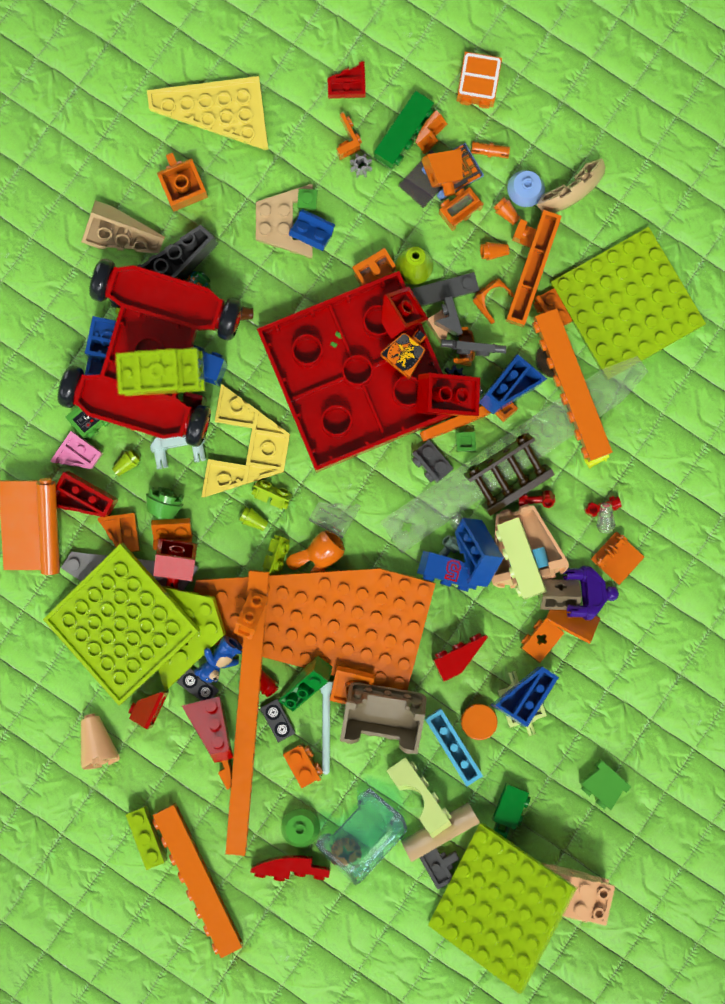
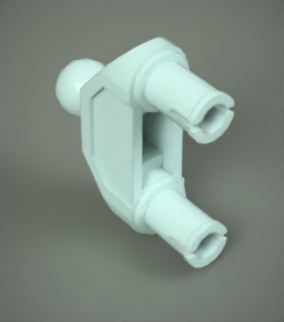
(161, 445)

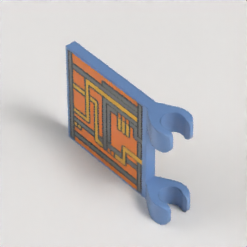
(470, 170)

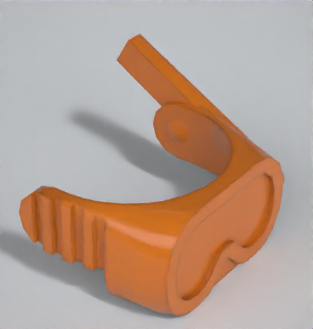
(479, 300)
(467, 336)

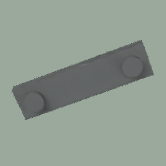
(452, 287)

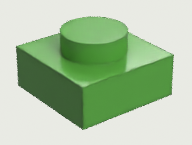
(307, 199)
(465, 441)

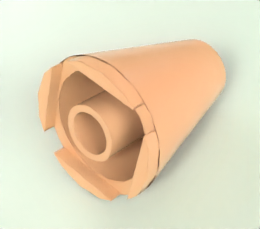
(96, 744)

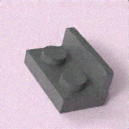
(432, 462)

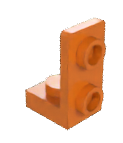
(348, 148)
(524, 234)
(250, 615)

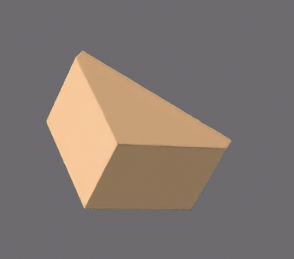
(438, 332)

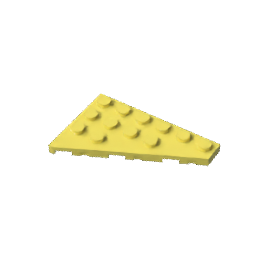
(222, 107)

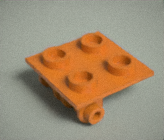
(617, 558)

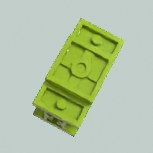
(160, 372)

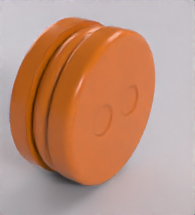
(479, 721)

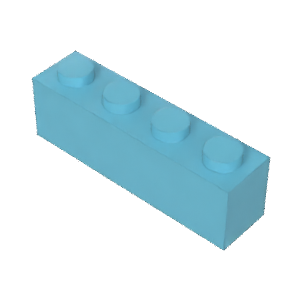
(453, 747)

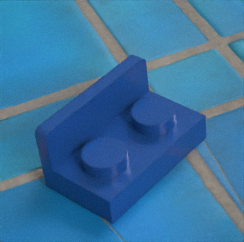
(312, 230)

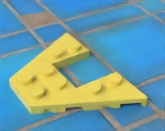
(266, 448)

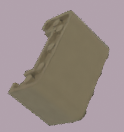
(385, 714)

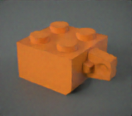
(181, 183)

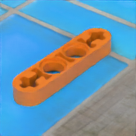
(452, 424)

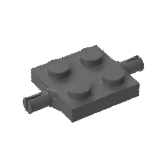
(479, 348)

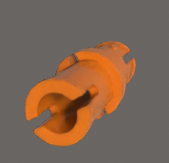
(490, 150)

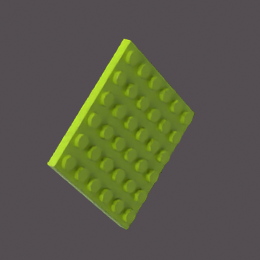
(628, 301)
(121, 624)
(502, 907)

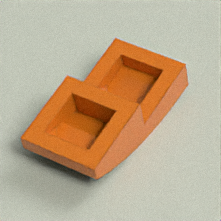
(426, 137)
(226, 773)

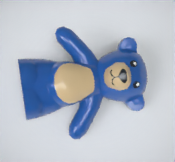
(221, 658)

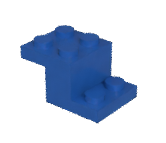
(98, 343)

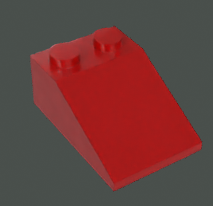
(448, 394)

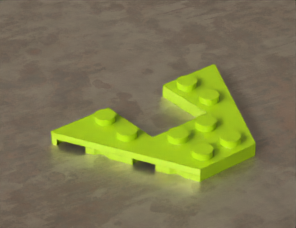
(206, 615)

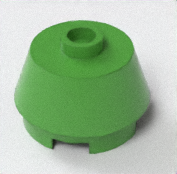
(163, 503)
(300, 827)

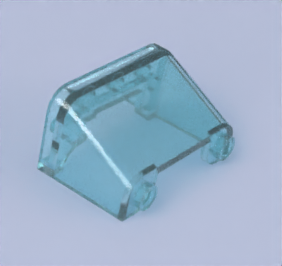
(363, 837)

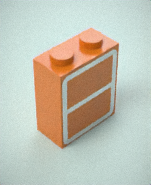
(479, 80)

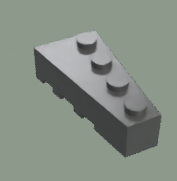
(184, 255)

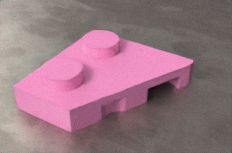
(77, 452)

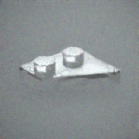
(334, 517)

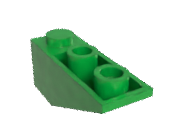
(307, 683)

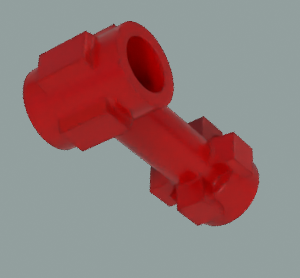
(546, 499)
(592, 508)

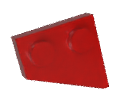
(348, 83)

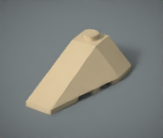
(117, 230)

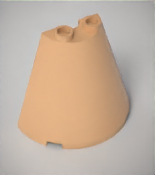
(538, 537)

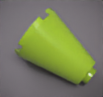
(414, 265)

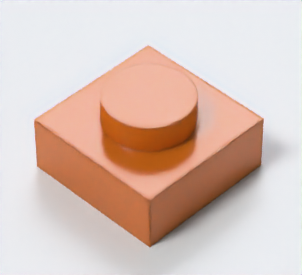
(506, 412)

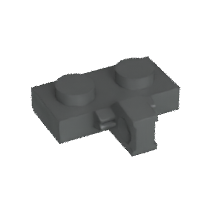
(439, 866)

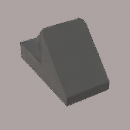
(451, 323)

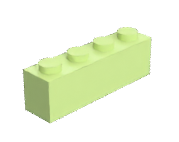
(521, 558)

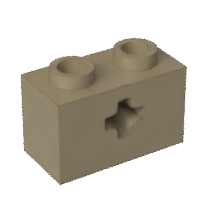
(560, 594)

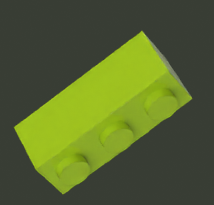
(146, 837)

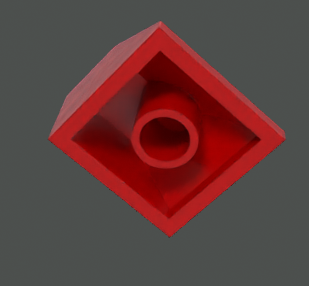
(401, 312)
(146, 710)

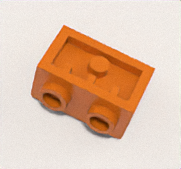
(550, 301)
(171, 530)

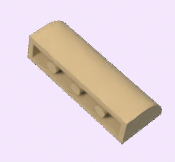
(421, 841)

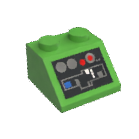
(84, 424)

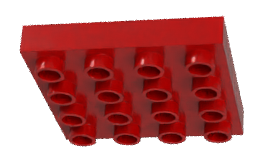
(348, 394)

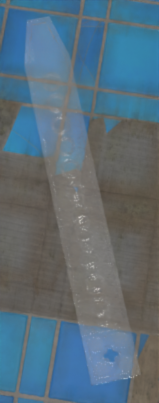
(548, 428)

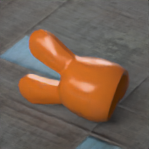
(322, 551)

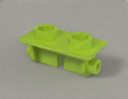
(264, 490)
(279, 547)

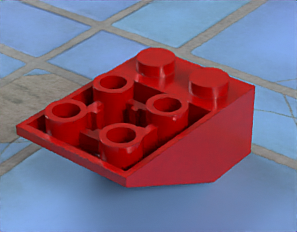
(455, 661)

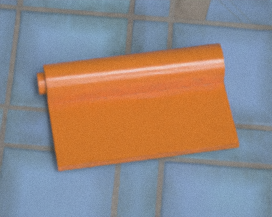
(29, 525)

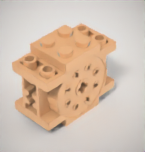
(592, 897)

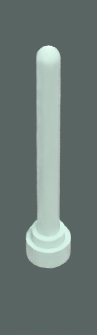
(326, 690)

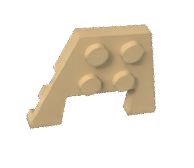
(275, 220)

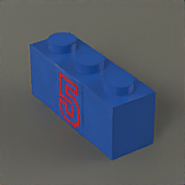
(446, 569)

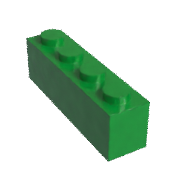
(403, 130)

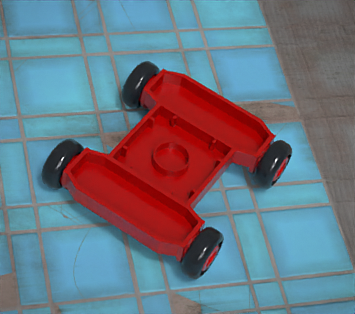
(153, 315)

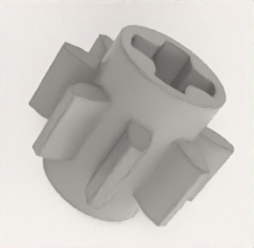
(363, 170)

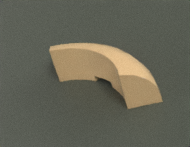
(584, 183)

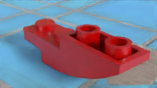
(282, 866)

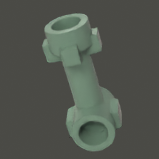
(450, 545)

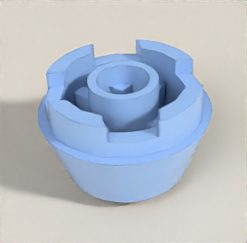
(525, 188)

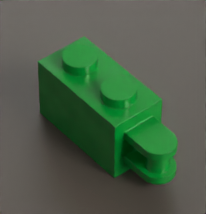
(510, 808)

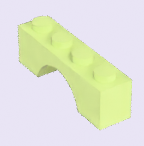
(406, 778)

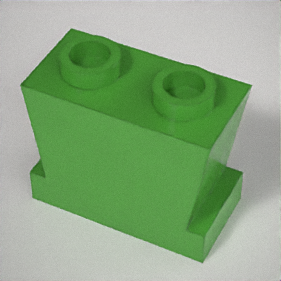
(604, 785)

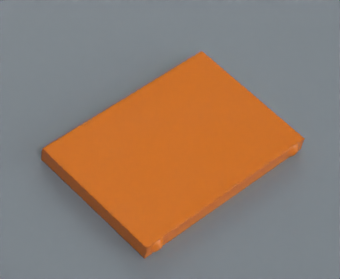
(576, 626)

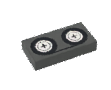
(197, 687)
(277, 720)

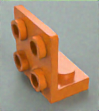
(302, 765)

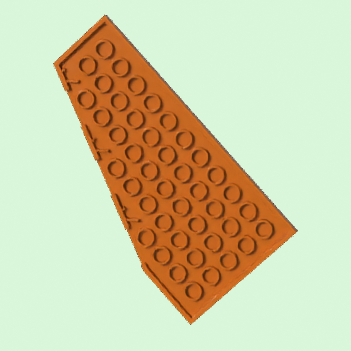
(345, 617)

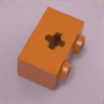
(551, 637)

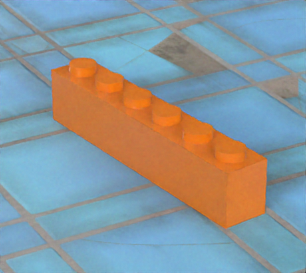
(533, 268)

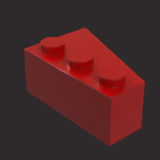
(82, 496)

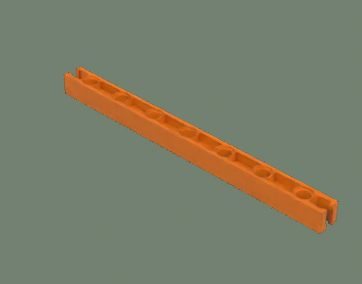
(246, 726)

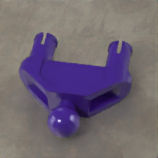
(593, 592)

